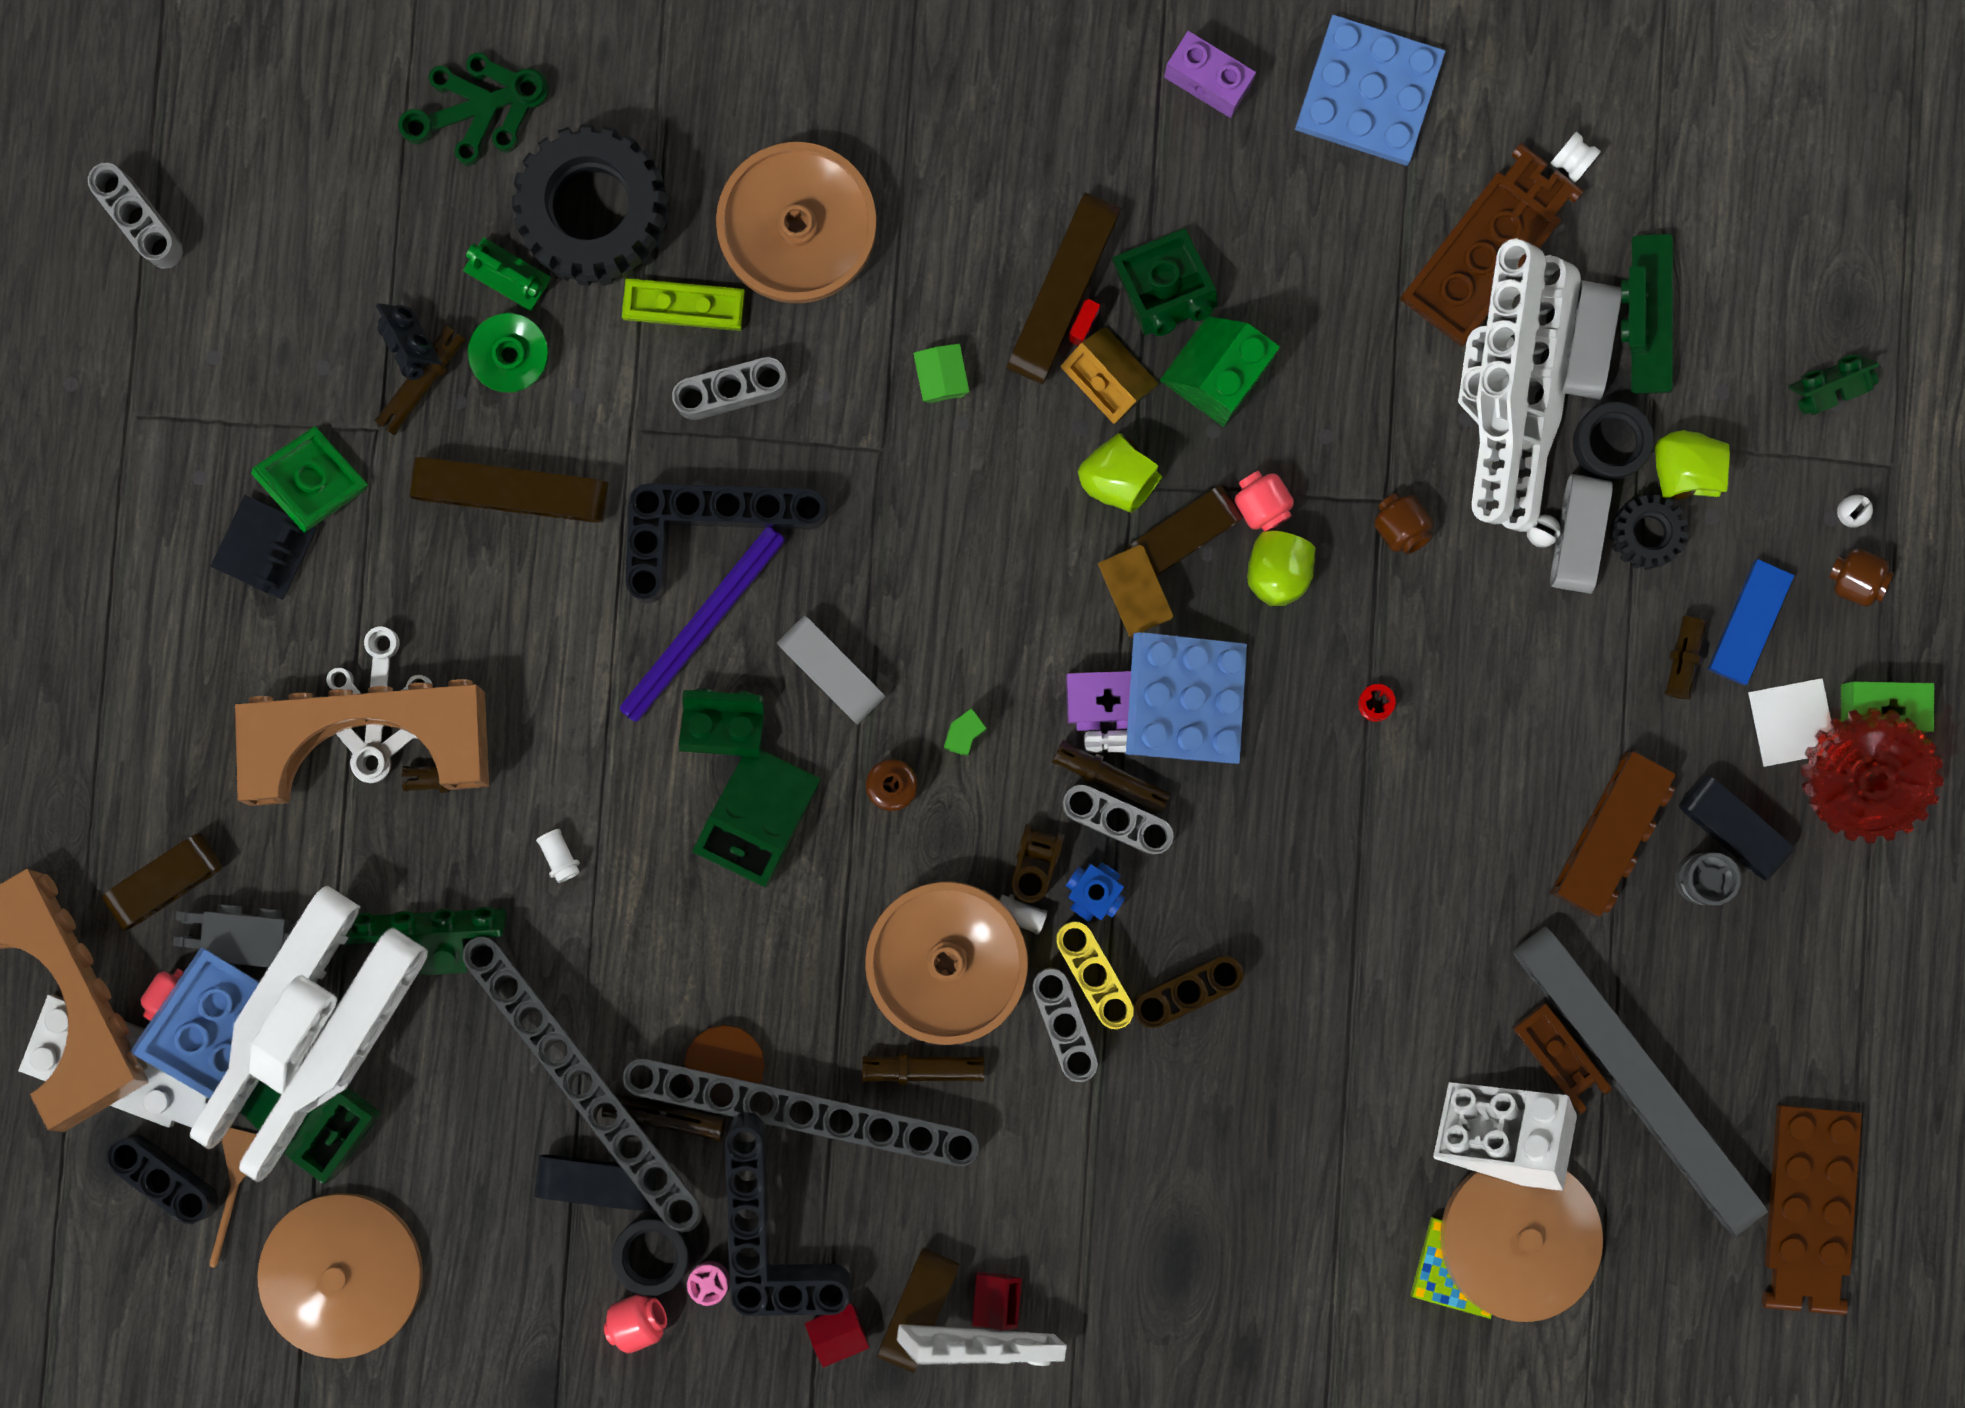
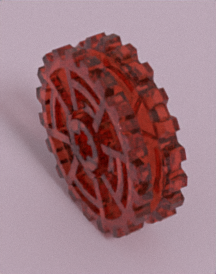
(1880, 804)

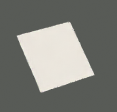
(1789, 719)

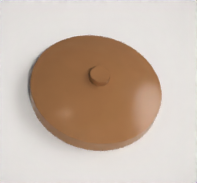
(796, 222)
(946, 962)
(1520, 1246)
(340, 1275)

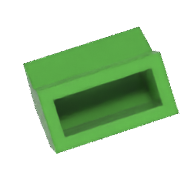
(941, 373)
(964, 732)

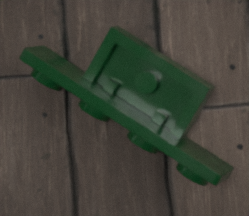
(1650, 314)
(439, 932)

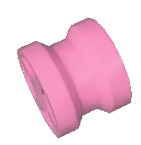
(704, 1289)

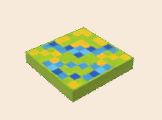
(1432, 1279)

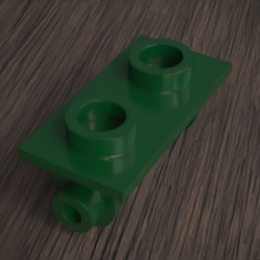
(1851, 376)

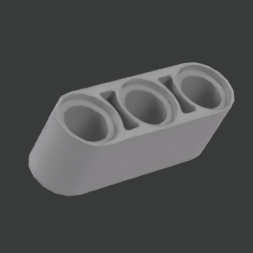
(120, 205)
(1592, 339)
(711, 382)
(1582, 533)
(830, 669)
(1137, 823)
(1066, 1044)

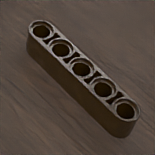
(1063, 288)
(508, 490)

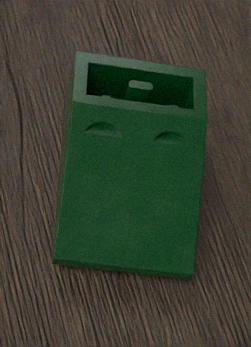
(757, 817)
(326, 1134)

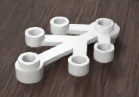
(373, 735)

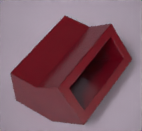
(996, 1301)
(837, 1336)

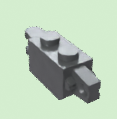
(238, 936)

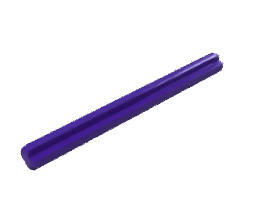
(702, 624)

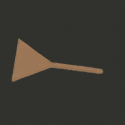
(235, 1145)

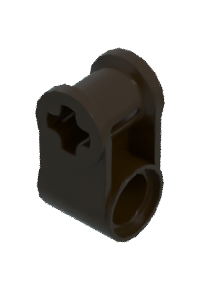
(1036, 860)

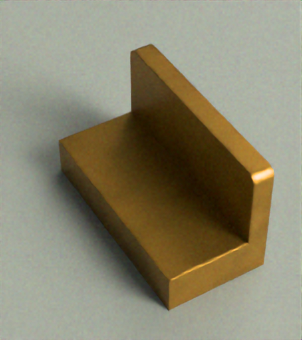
(1108, 374)
(1135, 590)

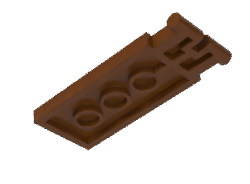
(1458, 279)
(1812, 1207)

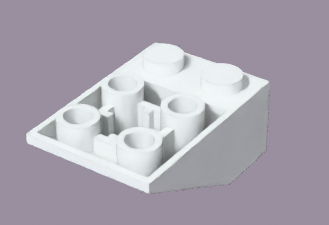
(1507, 1134)

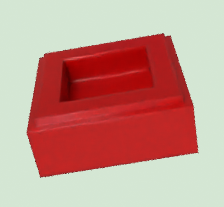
(1084, 322)

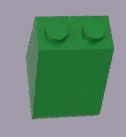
(1220, 366)

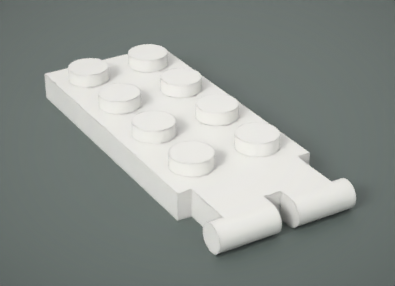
(159, 1101)

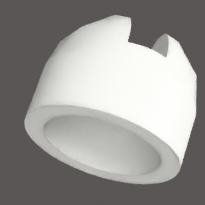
(1849, 504)
(1541, 538)

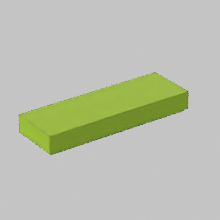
(683, 304)

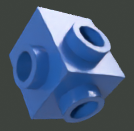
(1081, 882)

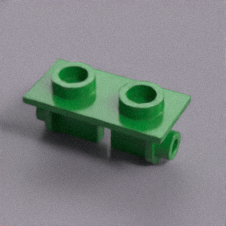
(506, 273)

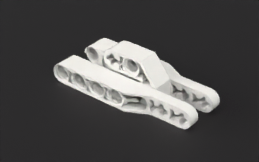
(1506, 374)
(286, 1019)

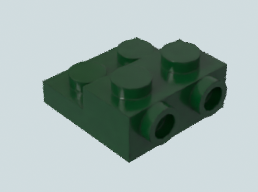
(1166, 283)

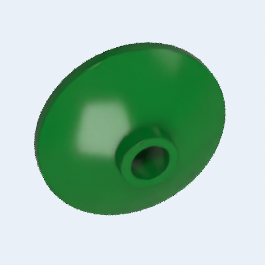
(497, 336)

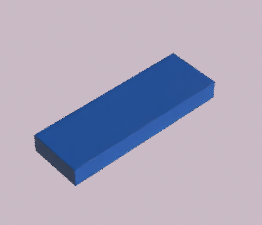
(1750, 622)

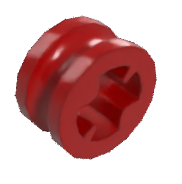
(1387, 709)

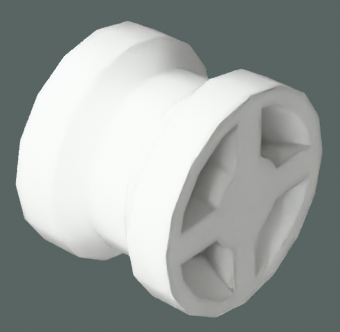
(1575, 157)

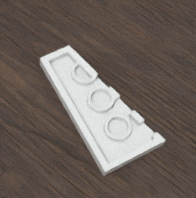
(966, 1345)

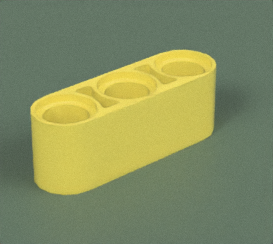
(1108, 989)

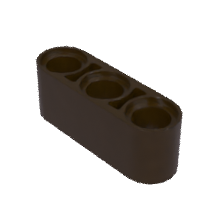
(1189, 529)
(162, 881)
(1208, 991)
(919, 1304)

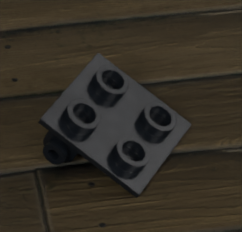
(262, 548)

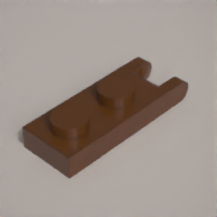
(1559, 1055)

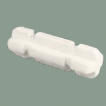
(1112, 741)

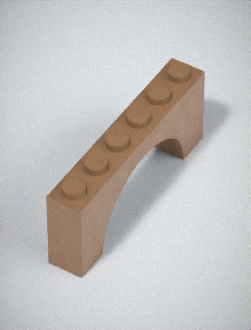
(280, 734)
(97, 1055)

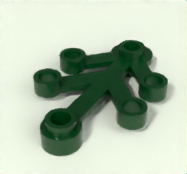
(481, 106)

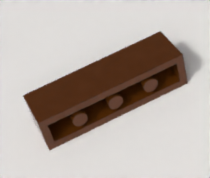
(1613, 834)

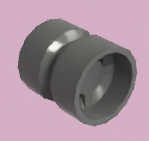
(1707, 878)

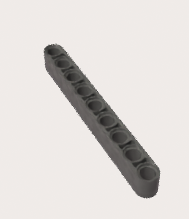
(565, 1072)
(1640, 1082)
(780, 1113)

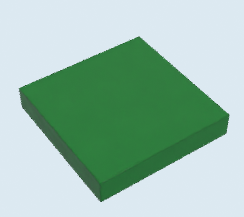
(309, 479)

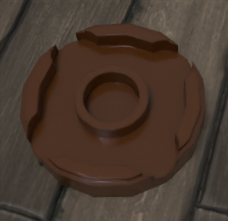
(728, 1053)

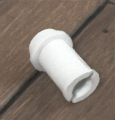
(558, 856)
(1026, 915)

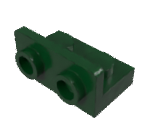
(721, 723)

